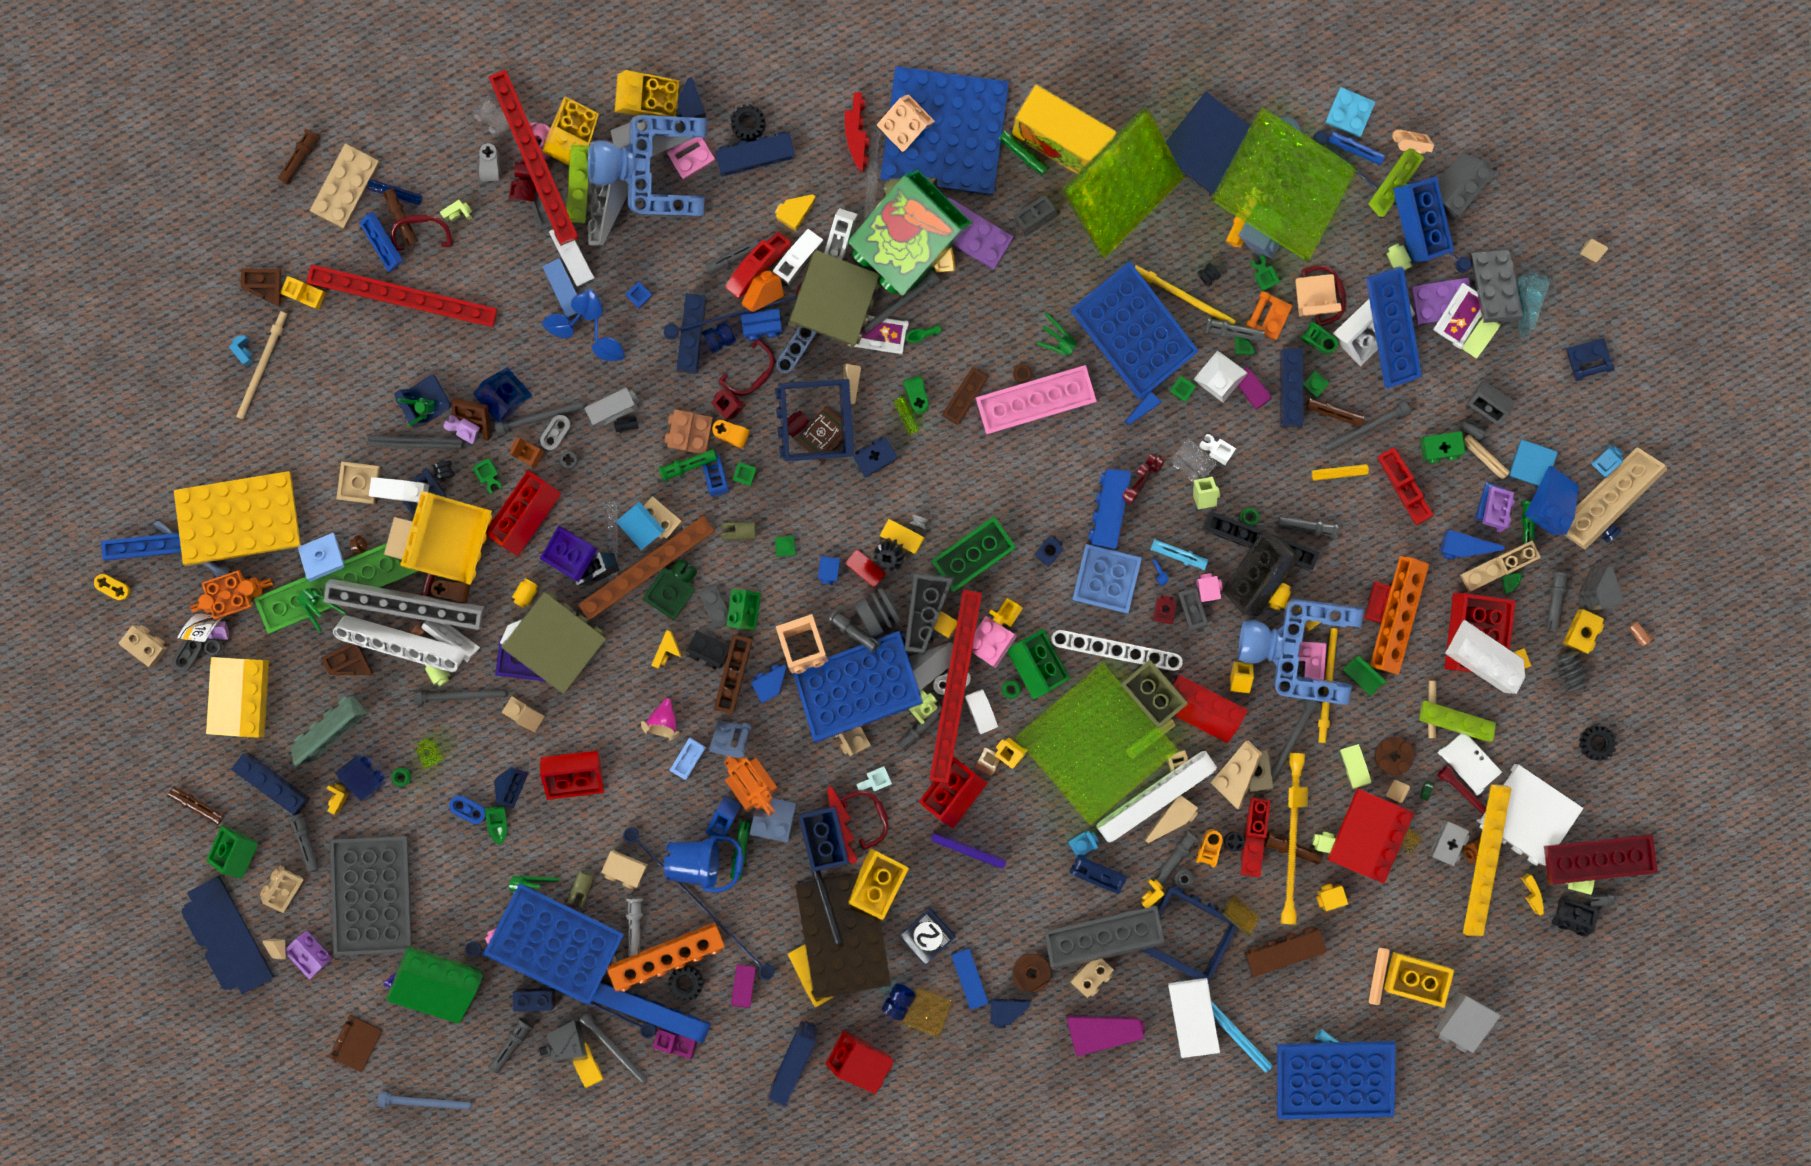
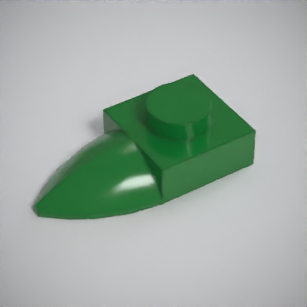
(496, 823)

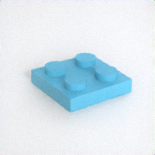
(1350, 112)

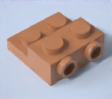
(688, 432)

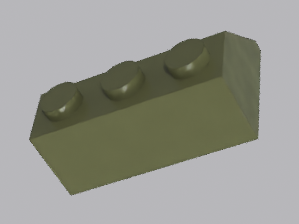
(1154, 694)

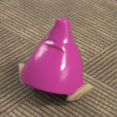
(662, 721)

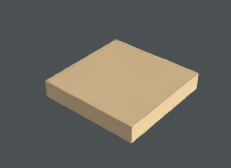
(355, 482)

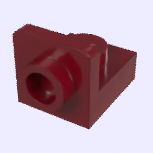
(522, 190)

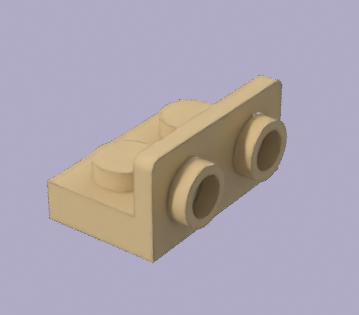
(853, 741)
(280, 889)

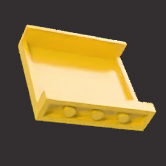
(446, 538)

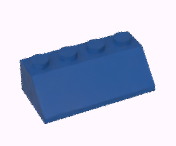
(1423, 219)
(1110, 508)

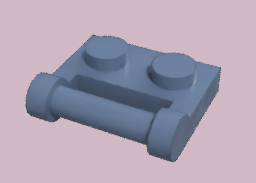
(724, 736)

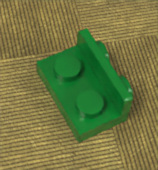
(743, 609)

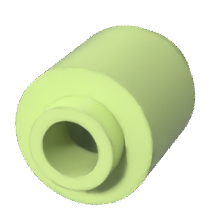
(1399, 257)
(437, 675)

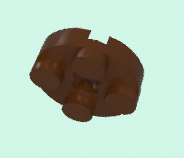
(1387, 747)
(1021, 968)

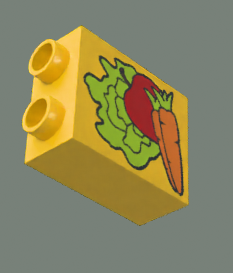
(1060, 130)

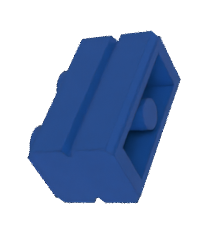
(761, 324)

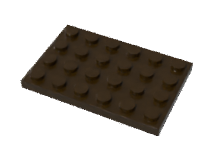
(846, 967)

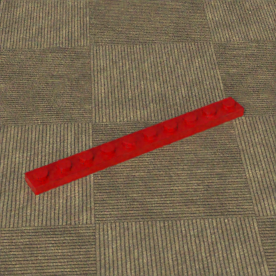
(533, 157)
(402, 296)
(955, 686)

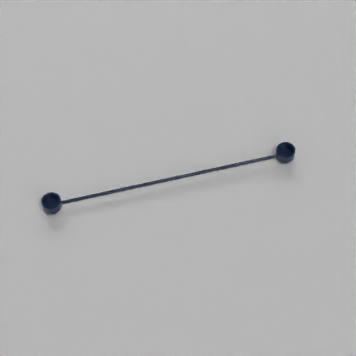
(1462, 264)
(671, 331)
(766, 971)
(647, 1030)

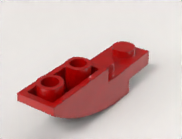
(856, 139)
(757, 262)
(1254, 837)

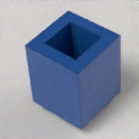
(828, 570)

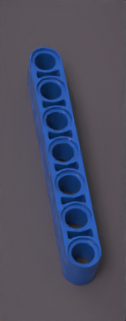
(652, 1012)

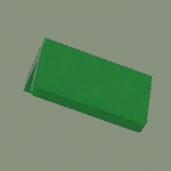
(1363, 675)

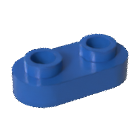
(467, 810)

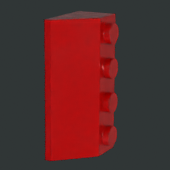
(522, 513)
(1208, 710)

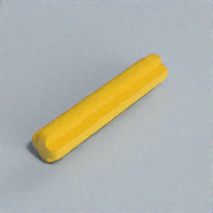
(1340, 472)

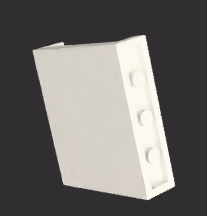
(1535, 815)

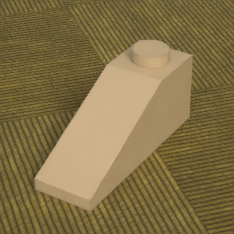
(1173, 817)

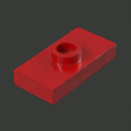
(1377, 602)

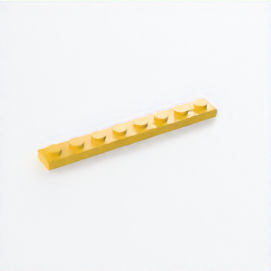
(1487, 860)

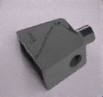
(565, 1044)

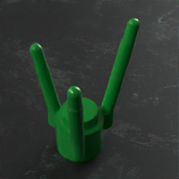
(1066, 343)
(422, 407)
(308, 600)
(515, 880)

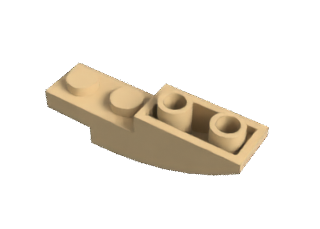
(1500, 565)

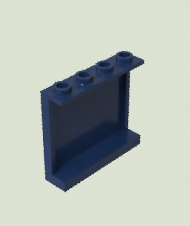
(1207, 141)

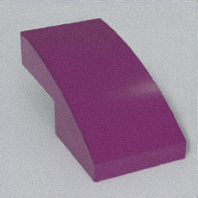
(1254, 390)
(743, 986)
(674, 1043)

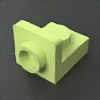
(453, 211)
(1584, 886)

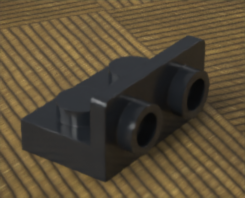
(707, 649)
(1575, 917)

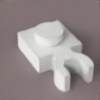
(1219, 450)

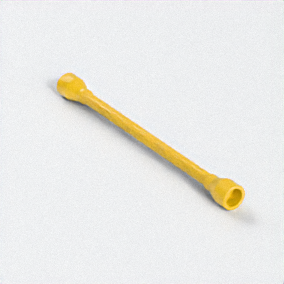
(1289, 914)

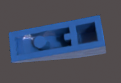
(1460, 545)

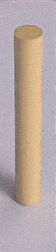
(1432, 698)

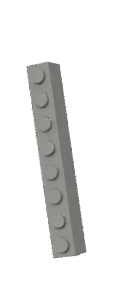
(403, 604)

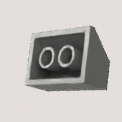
(1463, 183)
(1600, 589)

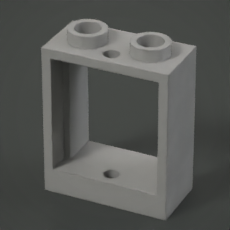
(612, 407)

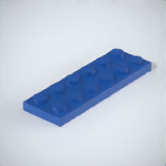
(1393, 327)

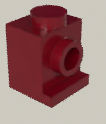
(720, 403)
(1159, 615)

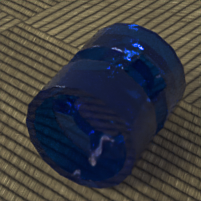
(725, 333)
(899, 1000)

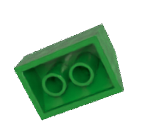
(1038, 664)

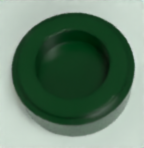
(1426, 790)

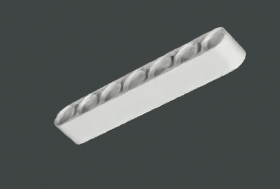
(399, 643)
(1125, 650)
(1156, 796)

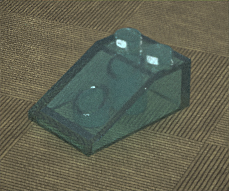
(1532, 292)

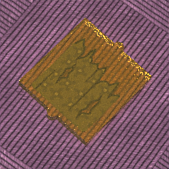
(1241, 915)

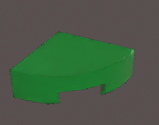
(1243, 347)
(1511, 582)

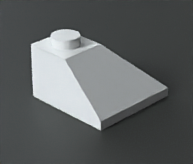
(1220, 376)

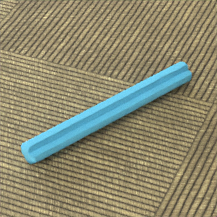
(1242, 1041)

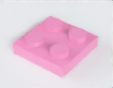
(992, 641)

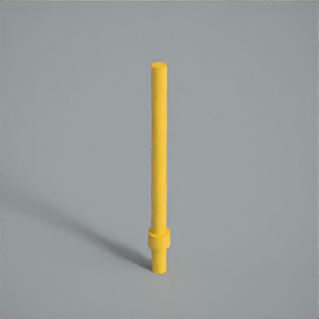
(1151, 277)
(1324, 723)

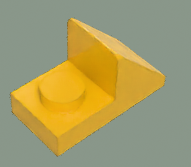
(668, 644)

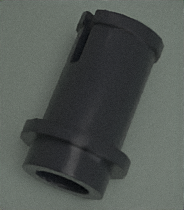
(626, 424)

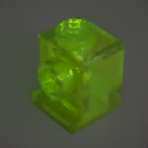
(435, 754)

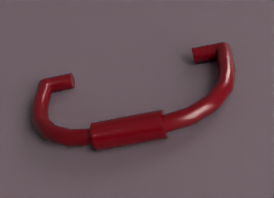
(417, 219)
(1340, 290)
(760, 381)
(881, 811)

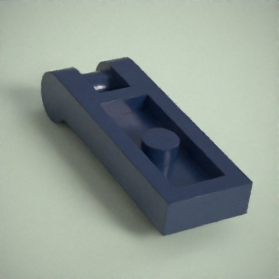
(1098, 874)

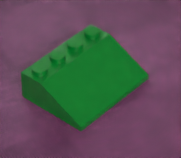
(434, 985)

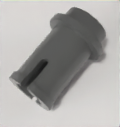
(1473, 429)
(1602, 899)

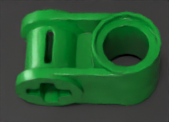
(1319, 338)
(916, 391)

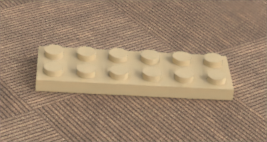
(1614, 496)

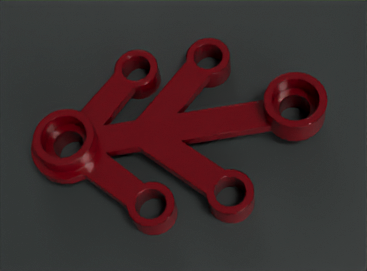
(1155, 464)

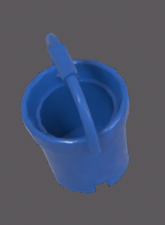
(699, 863)

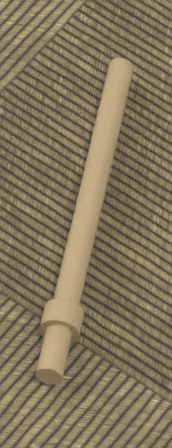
(276, 331)

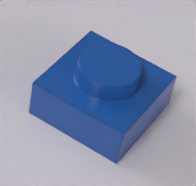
(638, 295)

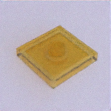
(927, 1012)

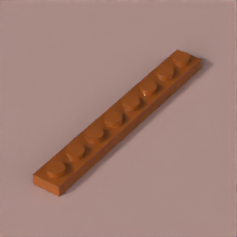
(646, 568)

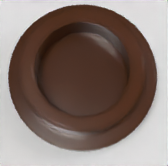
(1022, 374)
(358, 544)

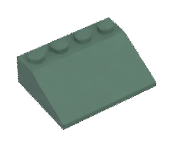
(328, 731)

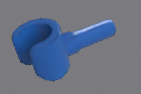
(1162, 579)

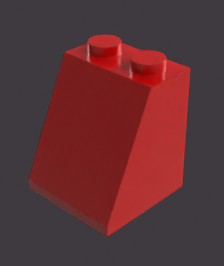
(859, 1062)

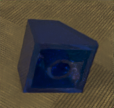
(502, 394)
(361, 777)

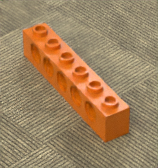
(1399, 615)
(672, 947)

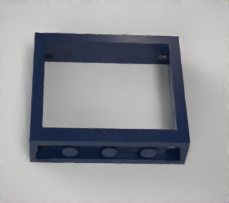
(846, 420)
(1222, 946)
(793, 1063)

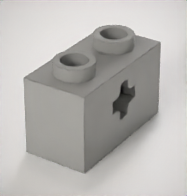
(1440, 848)

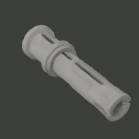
(634, 916)

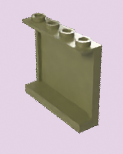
(834, 298)
(554, 641)

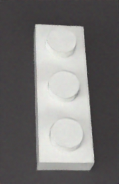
(447, 634)

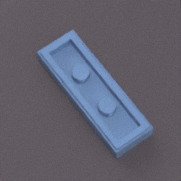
(561, 285)

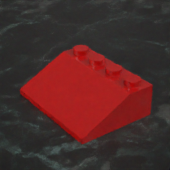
(1487, 614)
(1370, 836)

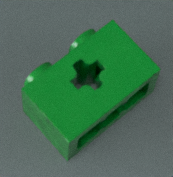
(1452, 441)

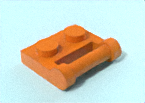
(1275, 317)

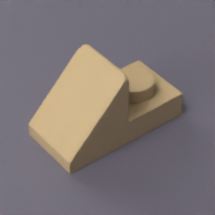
(523, 714)

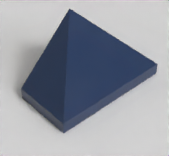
(509, 786)

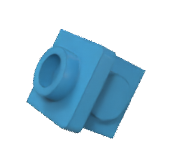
(242, 354)
(1608, 460)
(1084, 843)

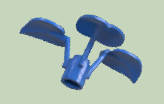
(589, 308)

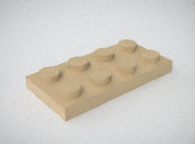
(344, 186)

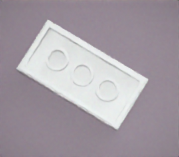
(1194, 1018)

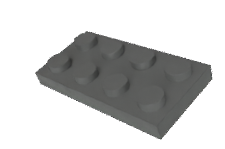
(1496, 286)

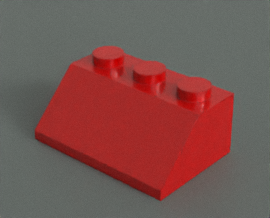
(571, 775)
(953, 799)

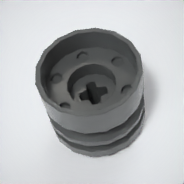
(877, 612)

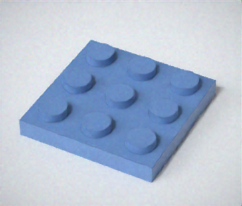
(1106, 578)

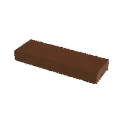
(965, 396)

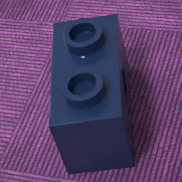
(869, 466)
(534, 999)

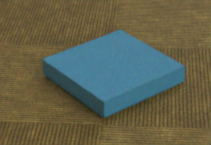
(1531, 462)
(640, 525)

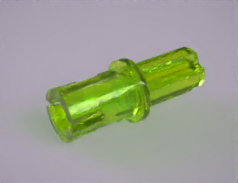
(906, 415)

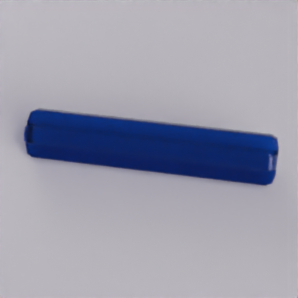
(401, 194)

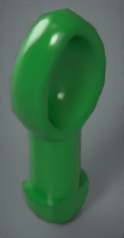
(917, 335)

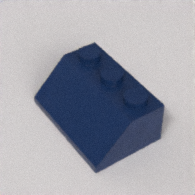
(823, 838)

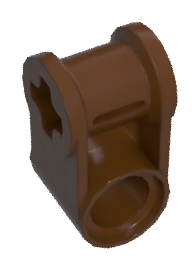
(453, 590)

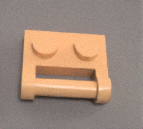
(1416, 141)

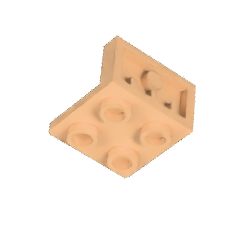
(905, 122)
(1316, 295)

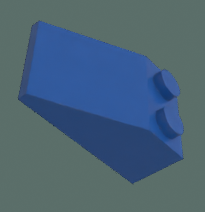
(1554, 503)

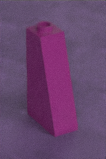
(1103, 1032)

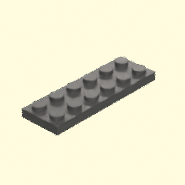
(1104, 937)

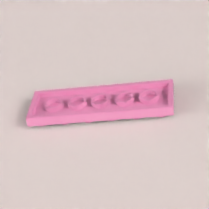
(1036, 399)

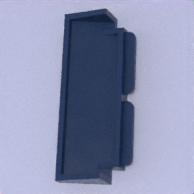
(229, 943)

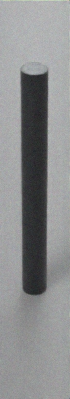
(827, 907)

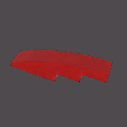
(1405, 487)
(843, 818)

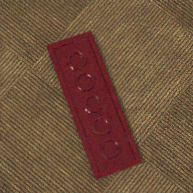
(1600, 859)

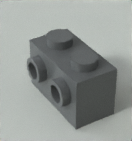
(1491, 403)

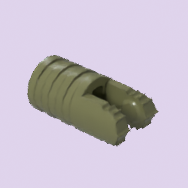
(743, 530)
(581, 885)

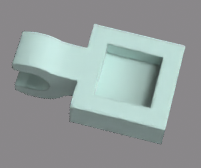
(877, 779)

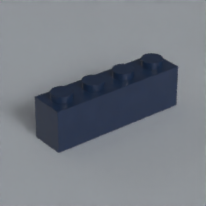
(755, 154)
(692, 337)
(1291, 387)
(270, 783)

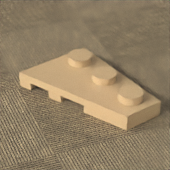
(1237, 773)

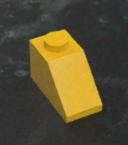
(794, 211)

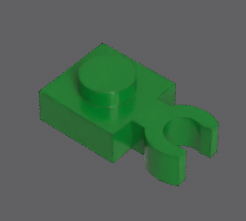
(1265, 276)
(486, 473)

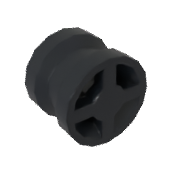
(1209, 274)
(443, 470)
(1237, 842)

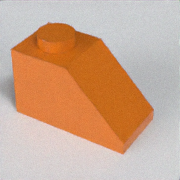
(763, 291)

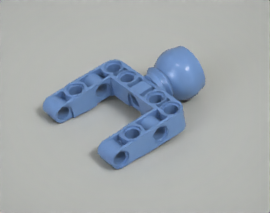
(609, 163)
(1281, 646)

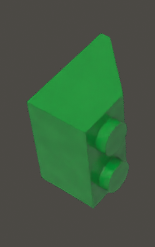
(231, 852)

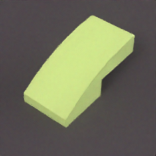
(1480, 337)
(1356, 766)

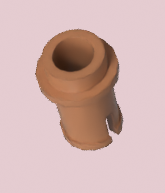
(1639, 633)

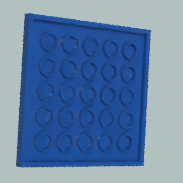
(962, 142)

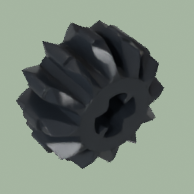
(890, 554)

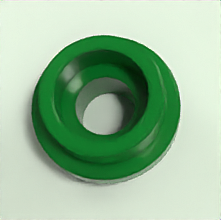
(1253, 512)
(1011, 683)
(395, 779)

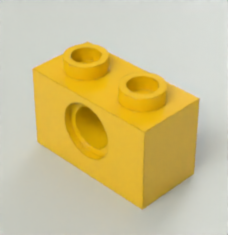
(1574, 637)

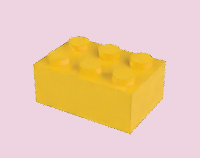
(1418, 979)

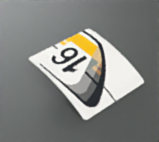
(198, 627)

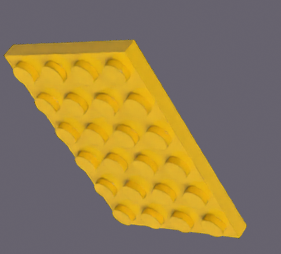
(237, 518)

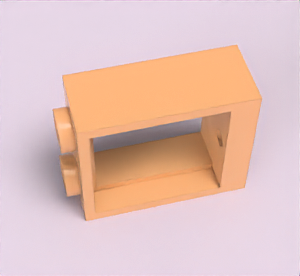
(795, 627)

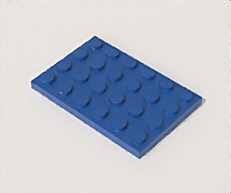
(1133, 330)
(858, 688)
(553, 944)
(1335, 1080)

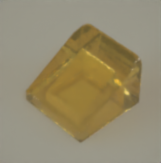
(1410, 840)

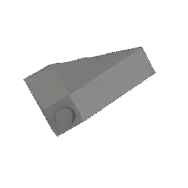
(659, 143)
(604, 208)
(931, 663)

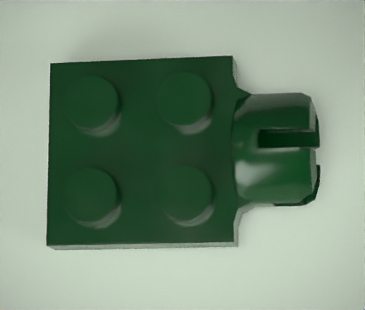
(671, 589)

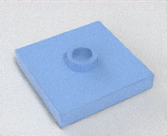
(321, 557)

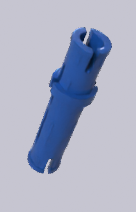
(1336, 139)

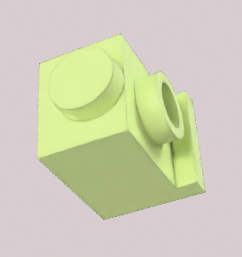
(924, 710)
(1323, 842)

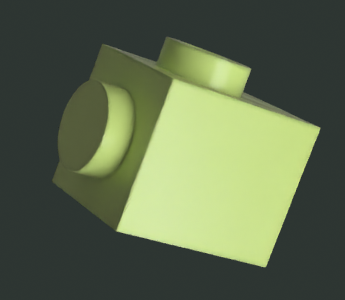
(1205, 493)

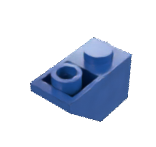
(770, 684)

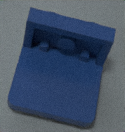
(427, 389)

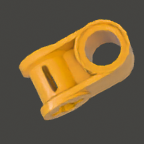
(734, 434)
(1209, 849)

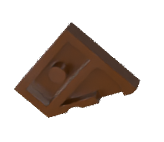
(263, 283)
(473, 412)
(347, 661)

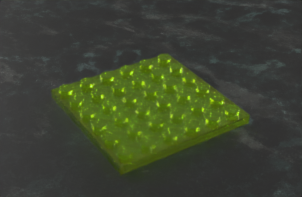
(1123, 183)
(1284, 184)
(1096, 744)

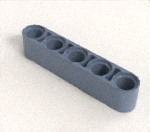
(787, 354)

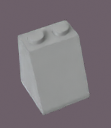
(1466, 1023)

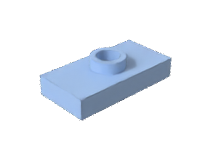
(687, 758)

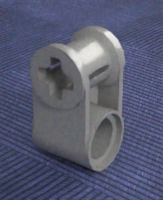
(489, 167)

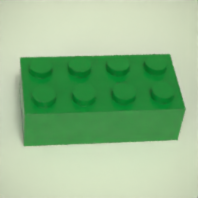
(974, 553)

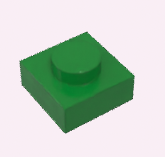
(1315, 384)
(1182, 388)
(744, 474)
(785, 546)

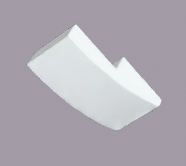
(981, 711)

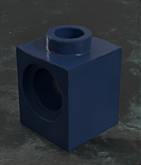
(1043, 557)

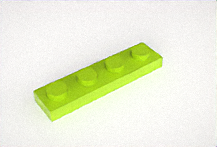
(1397, 177)
(577, 183)
(1457, 721)

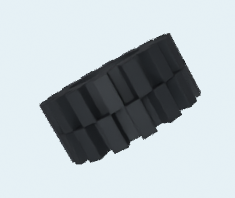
(748, 111)
(1609, 743)
(690, 994)

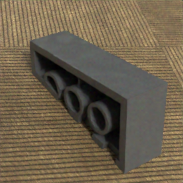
(926, 603)

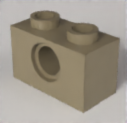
(1264, 778)

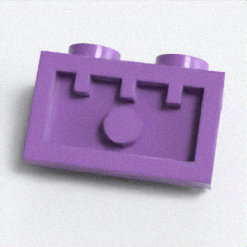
(1498, 508)
(308, 954)

